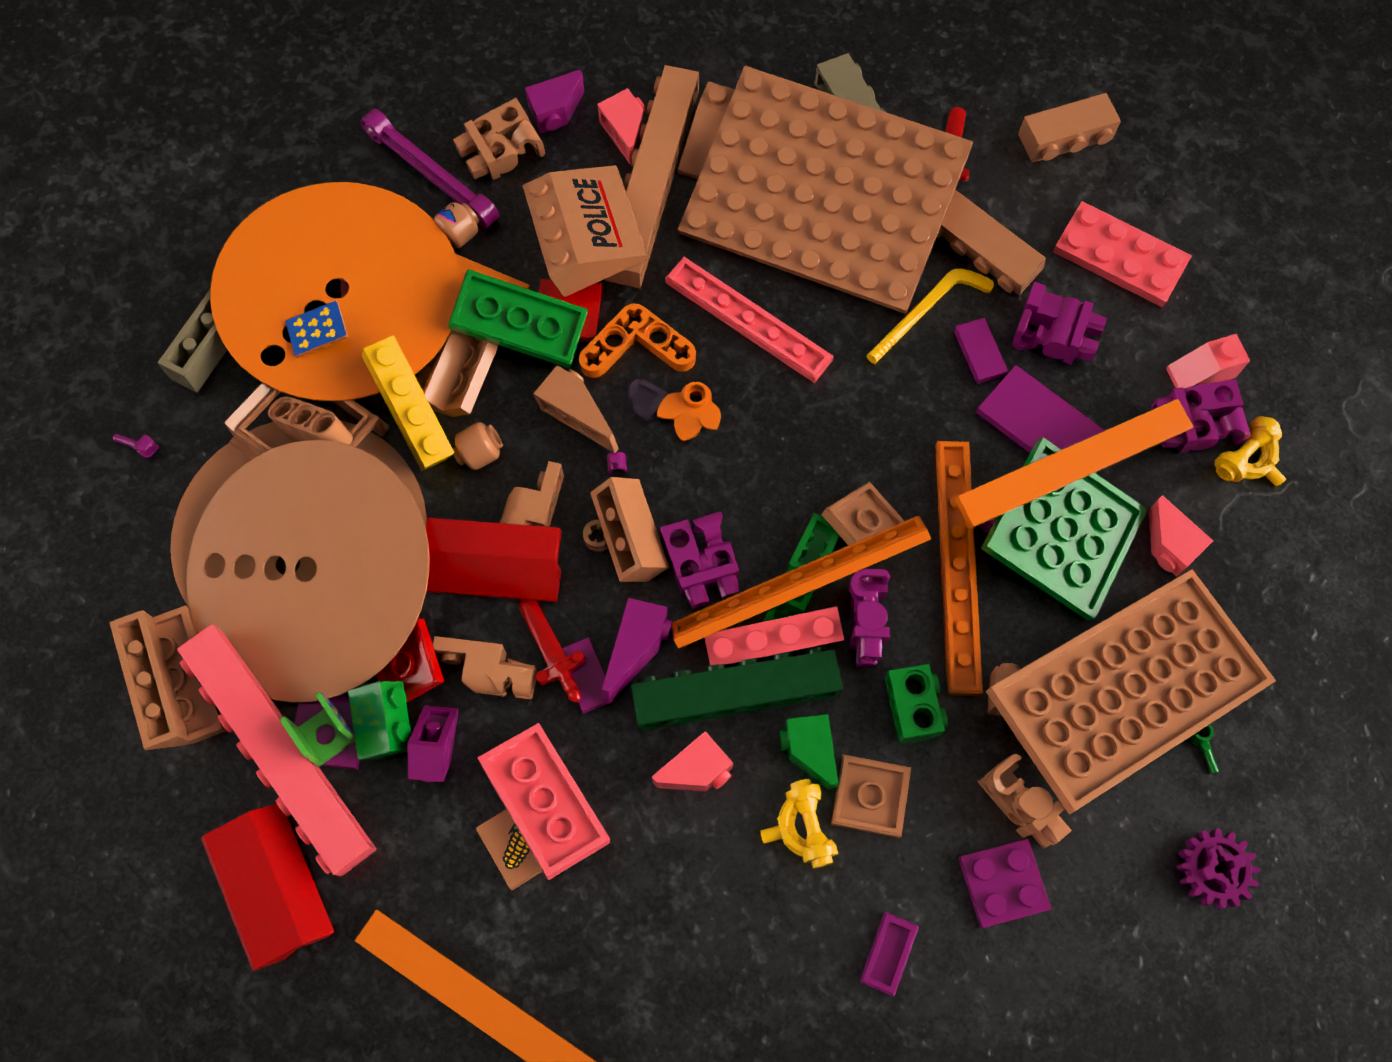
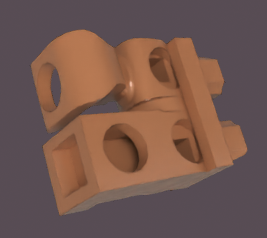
(498, 140)
(1026, 807)

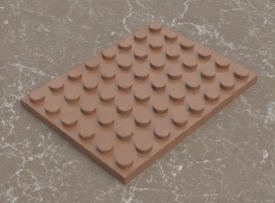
(825, 188)

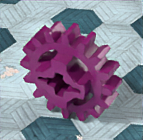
(1225, 883)

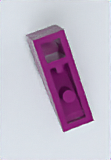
(636, 644)

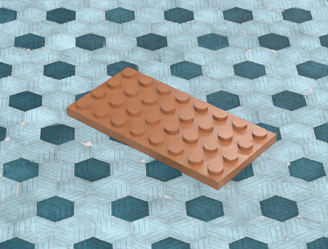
(1129, 689)

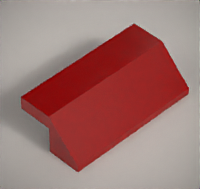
(493, 559)
(266, 885)

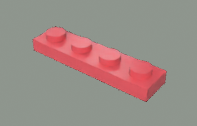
(775, 636)

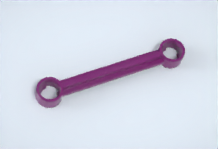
(381, 130)

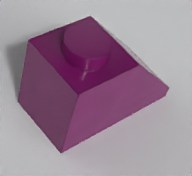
(555, 100)
(432, 744)

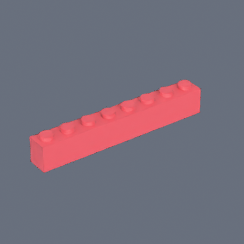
(256, 722)

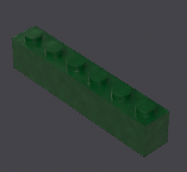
(736, 689)

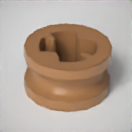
(587, 535)

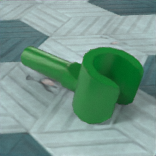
(1203, 743)

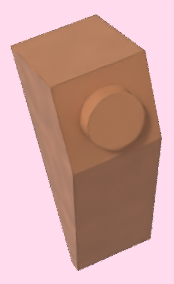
(704, 128)
(569, 401)

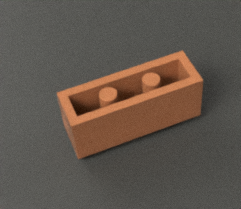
(1069, 128)
(629, 529)

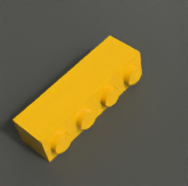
(407, 403)

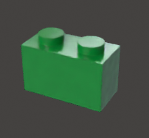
(380, 719)

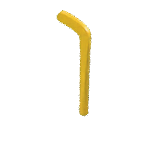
(953, 277)

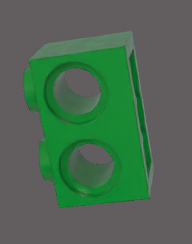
(906, 704)

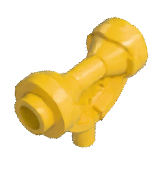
(1265, 435)
(816, 847)

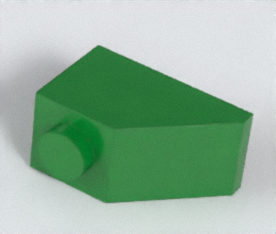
(811, 748)

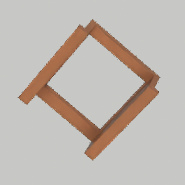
(264, 395)

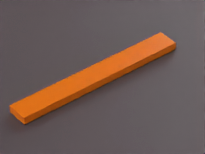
(1072, 463)
(958, 573)
(800, 581)
(465, 993)

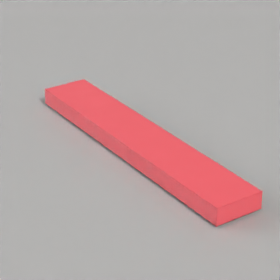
(749, 319)

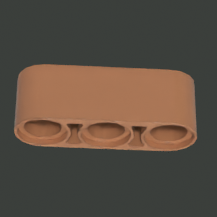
(307, 422)

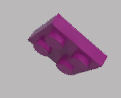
(1004, 883)

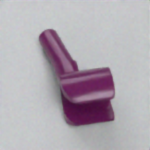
(144, 446)
(616, 461)

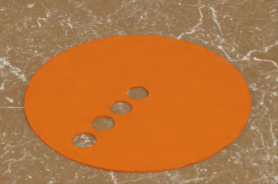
(289, 249)

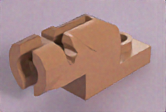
(532, 506)
(486, 667)

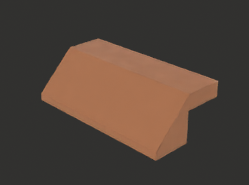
(456, 374)
(160, 691)

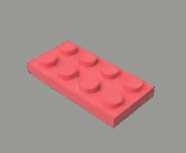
(1122, 254)
(543, 801)

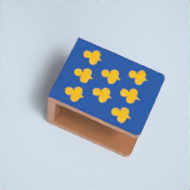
(316, 329)

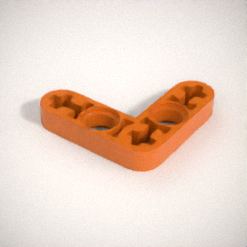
(637, 332)

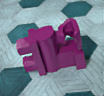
(1060, 326)
(1203, 404)
(703, 569)
(868, 616)

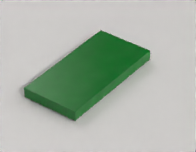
(518, 318)

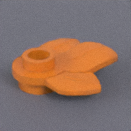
(690, 415)

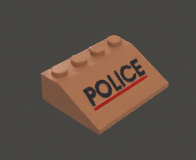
(584, 226)

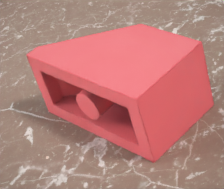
(622, 120)
(1210, 363)
(1174, 537)
(696, 767)

